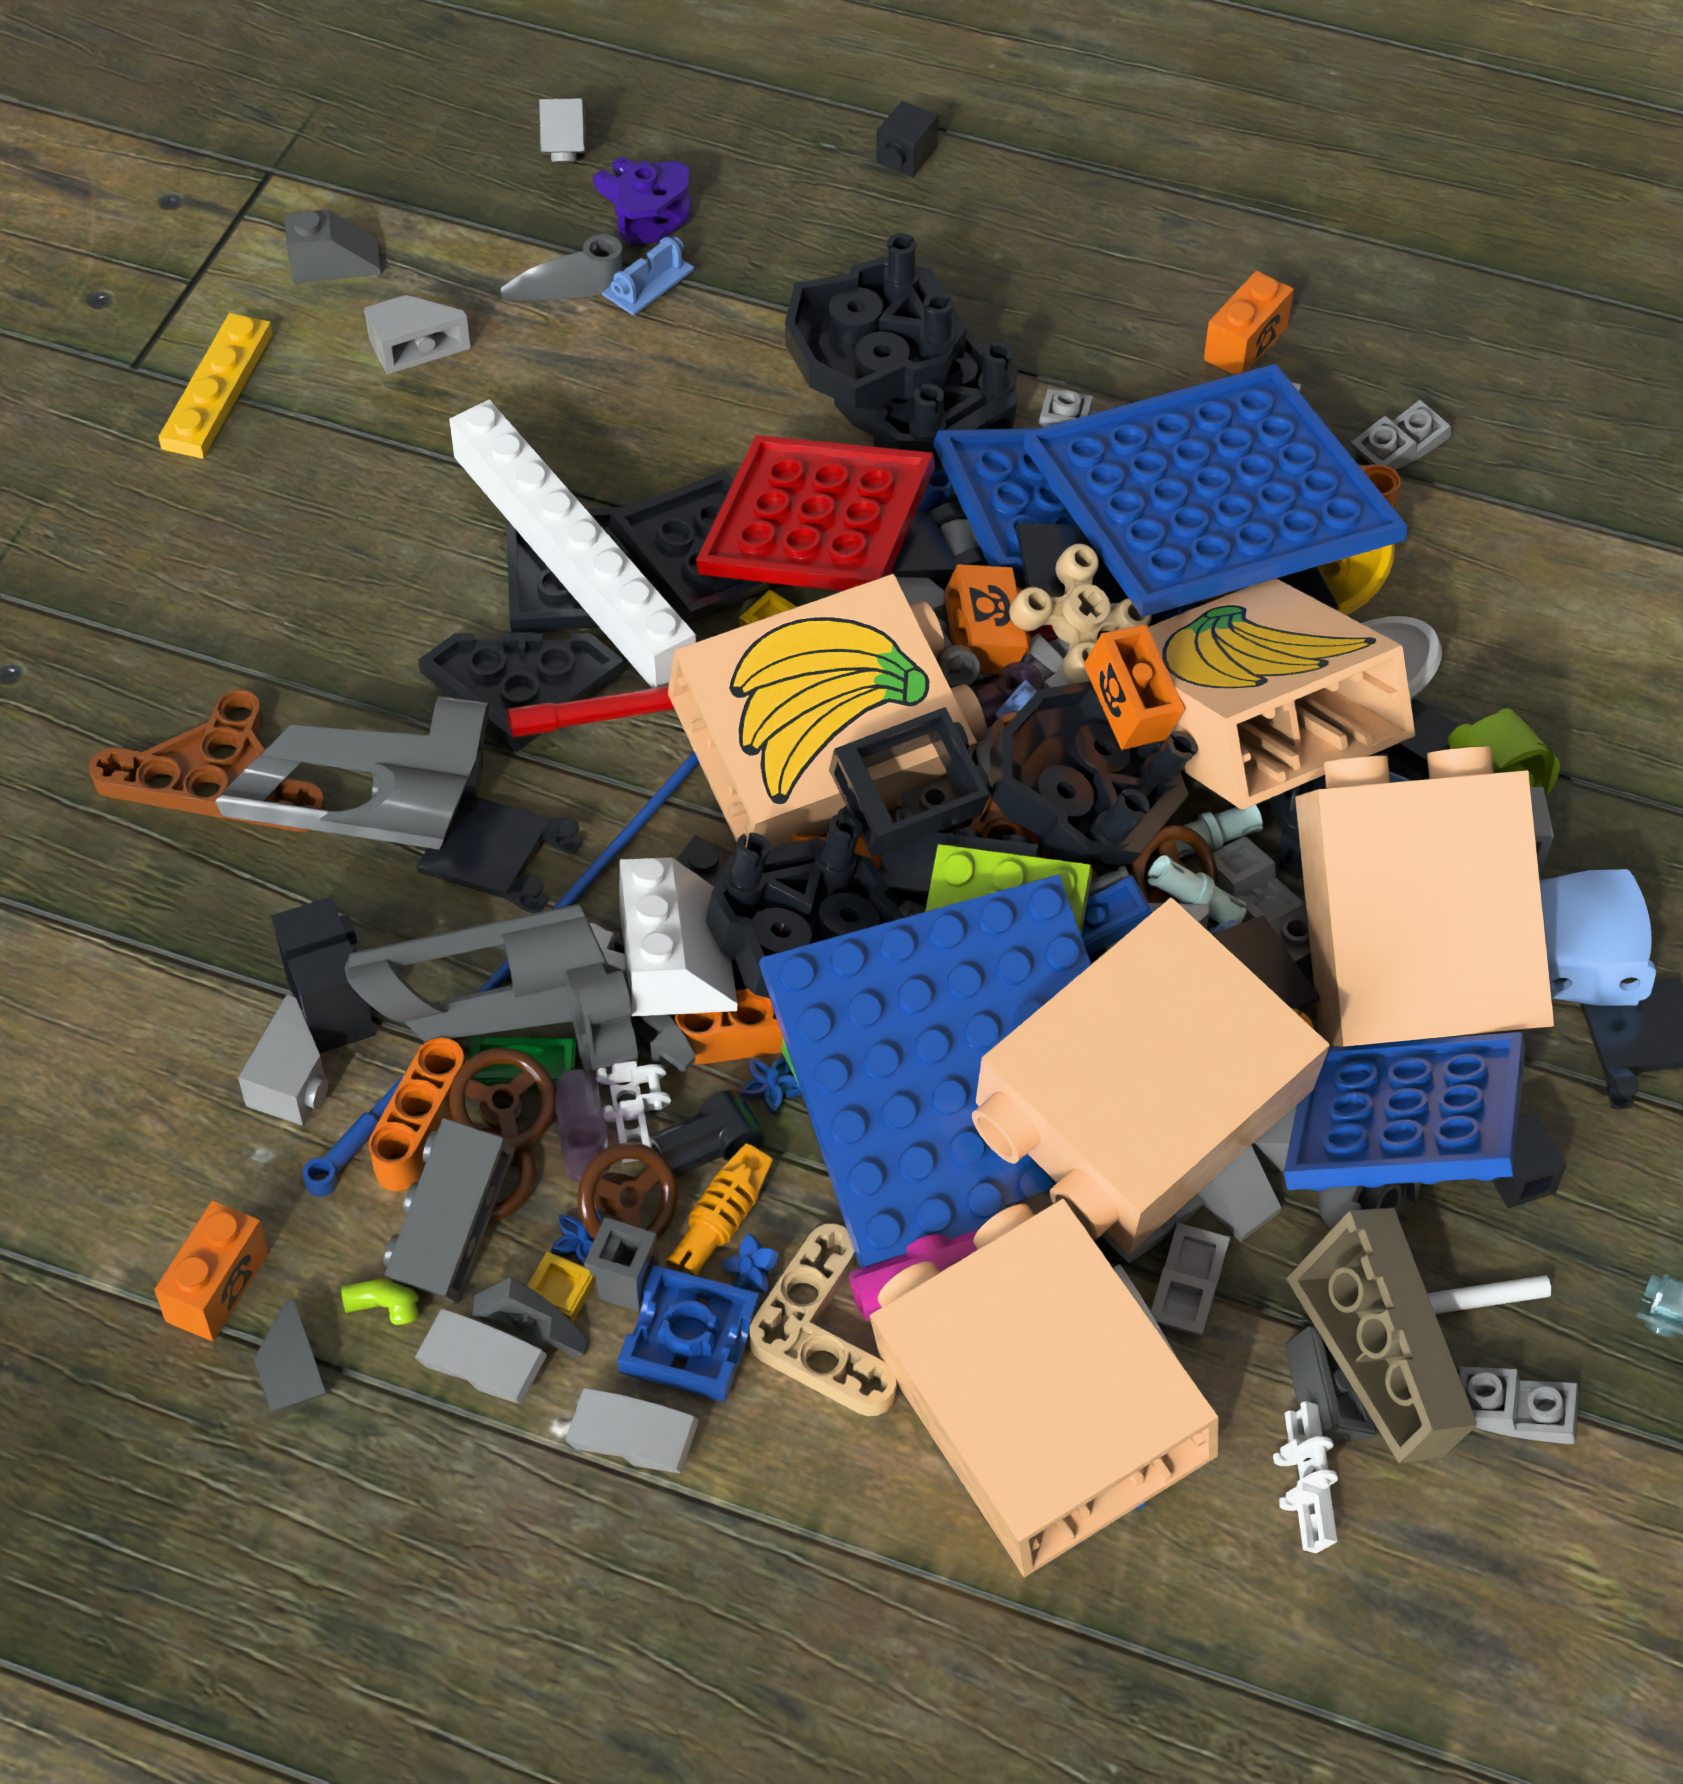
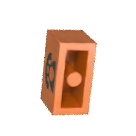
(1248, 324)
(979, 615)
(1134, 686)
(212, 1271)

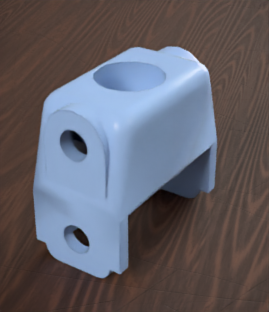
(1597, 938)

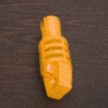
(721, 1209)

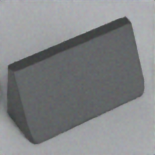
(1322, 1382)

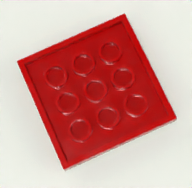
(816, 513)

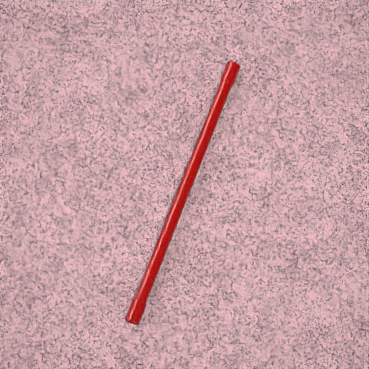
(552, 716)

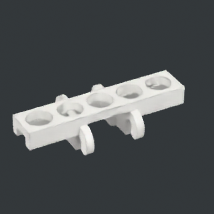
(634, 1108)
(1312, 1487)

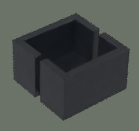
(313, 955)

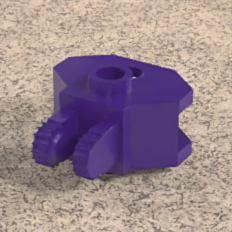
(644, 195)

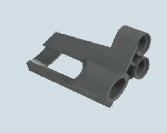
(414, 776)
(554, 976)

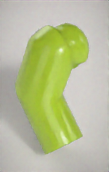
(384, 1293)

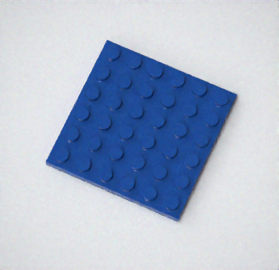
(1212, 489)
(892, 1050)

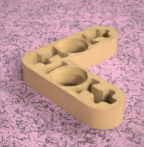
(805, 1338)

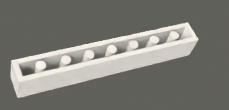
(570, 542)

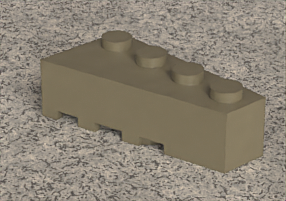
(1385, 1334)

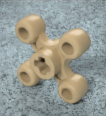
(1078, 613)

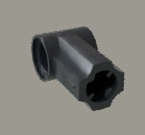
(715, 1132)

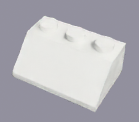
(666, 941)

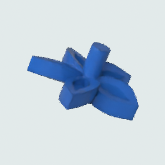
(772, 1083)
(575, 1238)
(751, 1265)

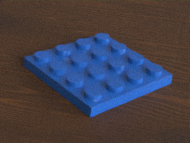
(998, 489)
(1410, 1113)

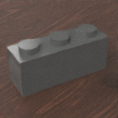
(448, 1210)

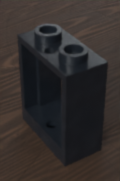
(864, 802)

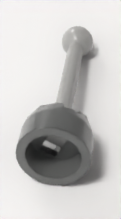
(959, 659)

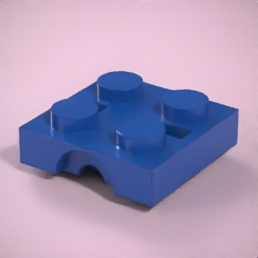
(682, 1328)

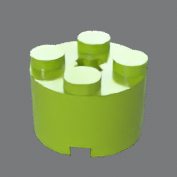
(1512, 747)

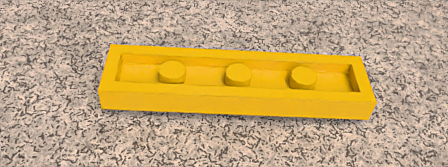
(215, 385)

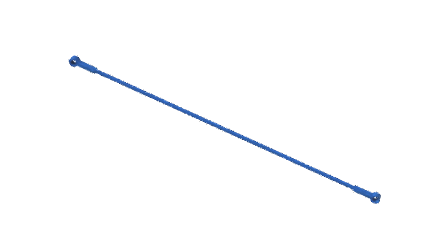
(363, 1127)

